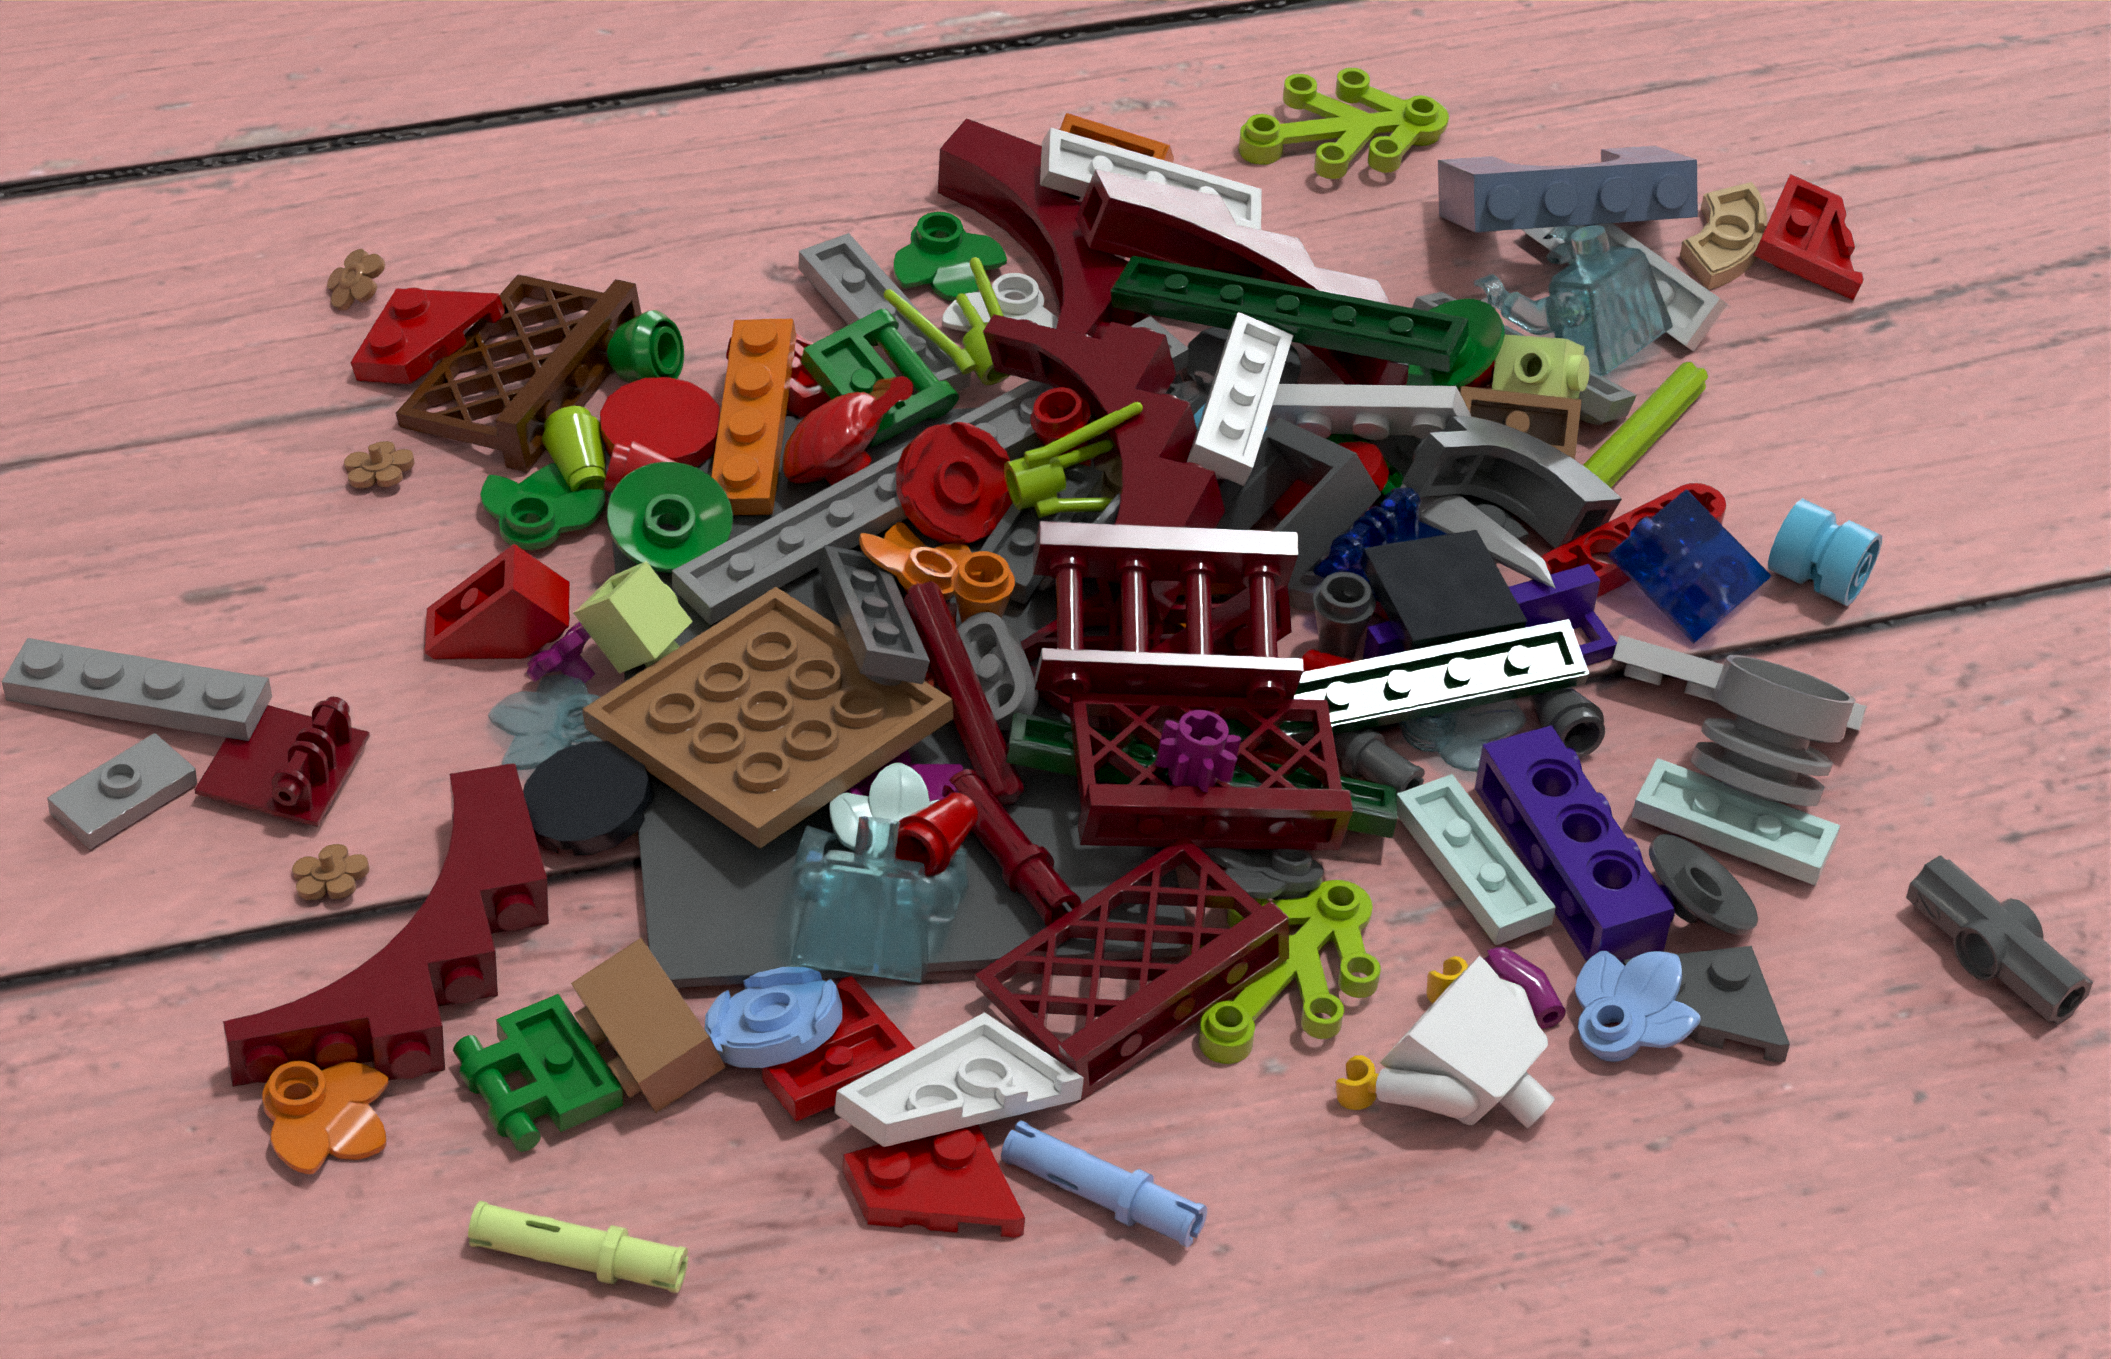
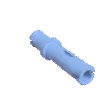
(1127, 1194)

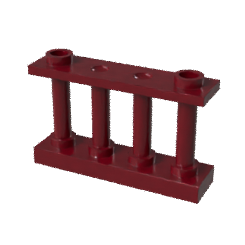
(1166, 554)

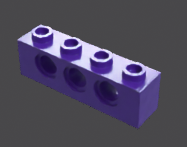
(1573, 845)

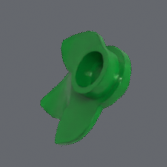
(941, 256)
(539, 507)

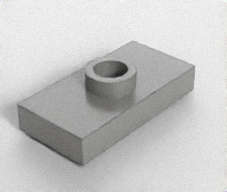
(122, 791)

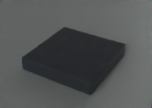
(1441, 589)

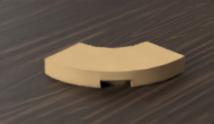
(1732, 233)

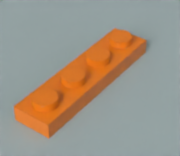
(754, 413)

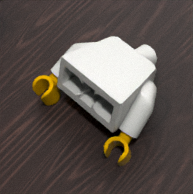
(1460, 1052)

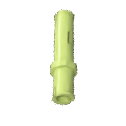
(607, 1253)

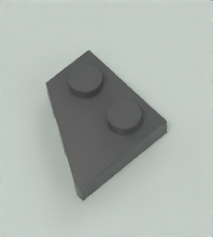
(1731, 1000)

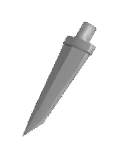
(1457, 515)

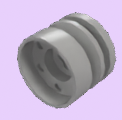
(1768, 742)

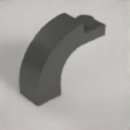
(1514, 472)

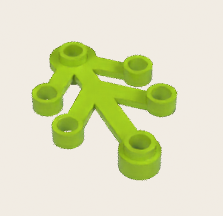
(1413, 120)
(1332, 913)

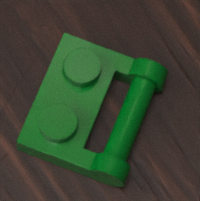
(849, 364)

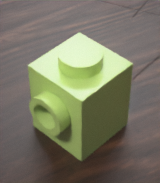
(1541, 366)
(634, 618)

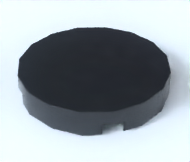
(587, 798)

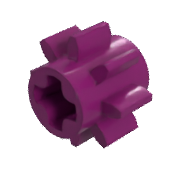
(1198, 750)

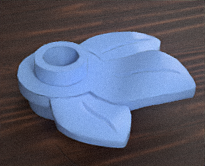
(1638, 998)

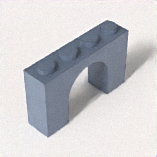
(1624, 187)

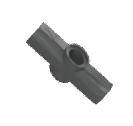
(1999, 940)

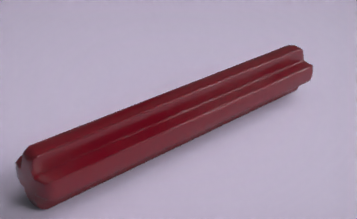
(959, 681)

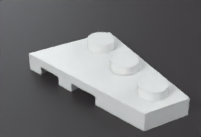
(956, 1083)

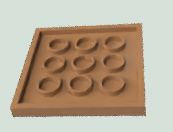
(764, 717)

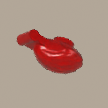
(835, 435)

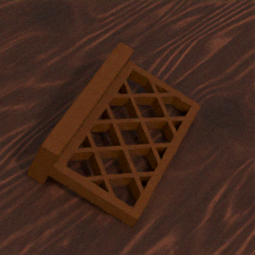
(556, 378)

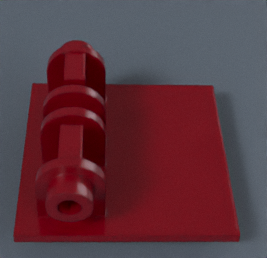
(289, 763)

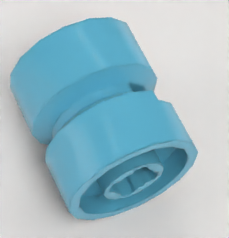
(1820, 550)

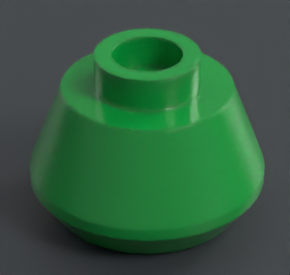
(647, 348)

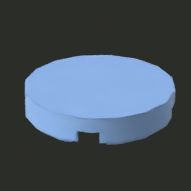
(774, 1017)

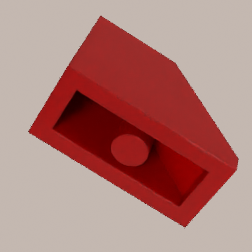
(500, 611)

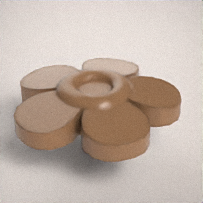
(355, 279)
(381, 465)
(331, 873)

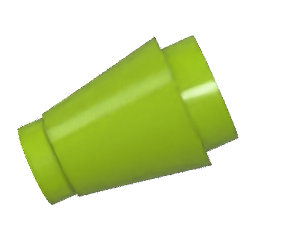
(576, 447)

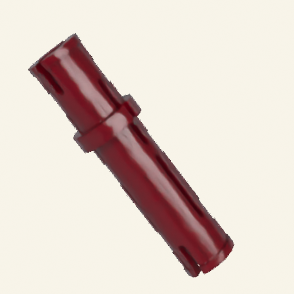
(1024, 864)

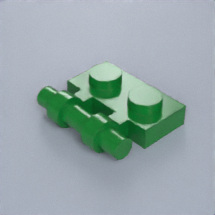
(557, 1062)

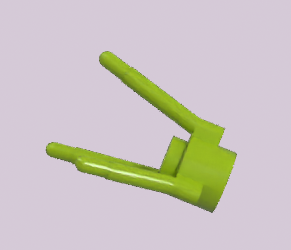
(975, 354)
(1040, 472)

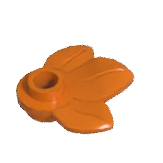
(912, 560)
(329, 1118)

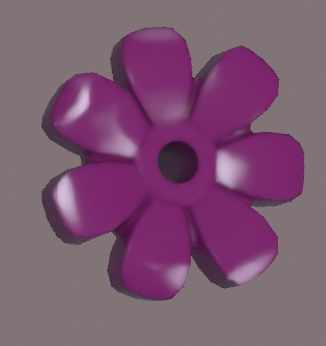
(563, 657)

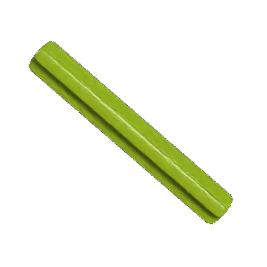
(1647, 423)

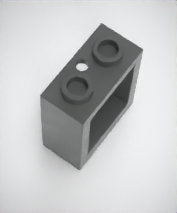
(1337, 500)

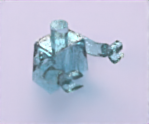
(1598, 301)
(867, 906)

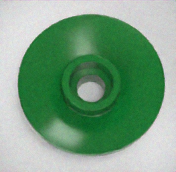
(1477, 353)
(674, 496)

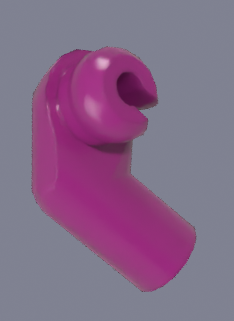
(1540, 993)

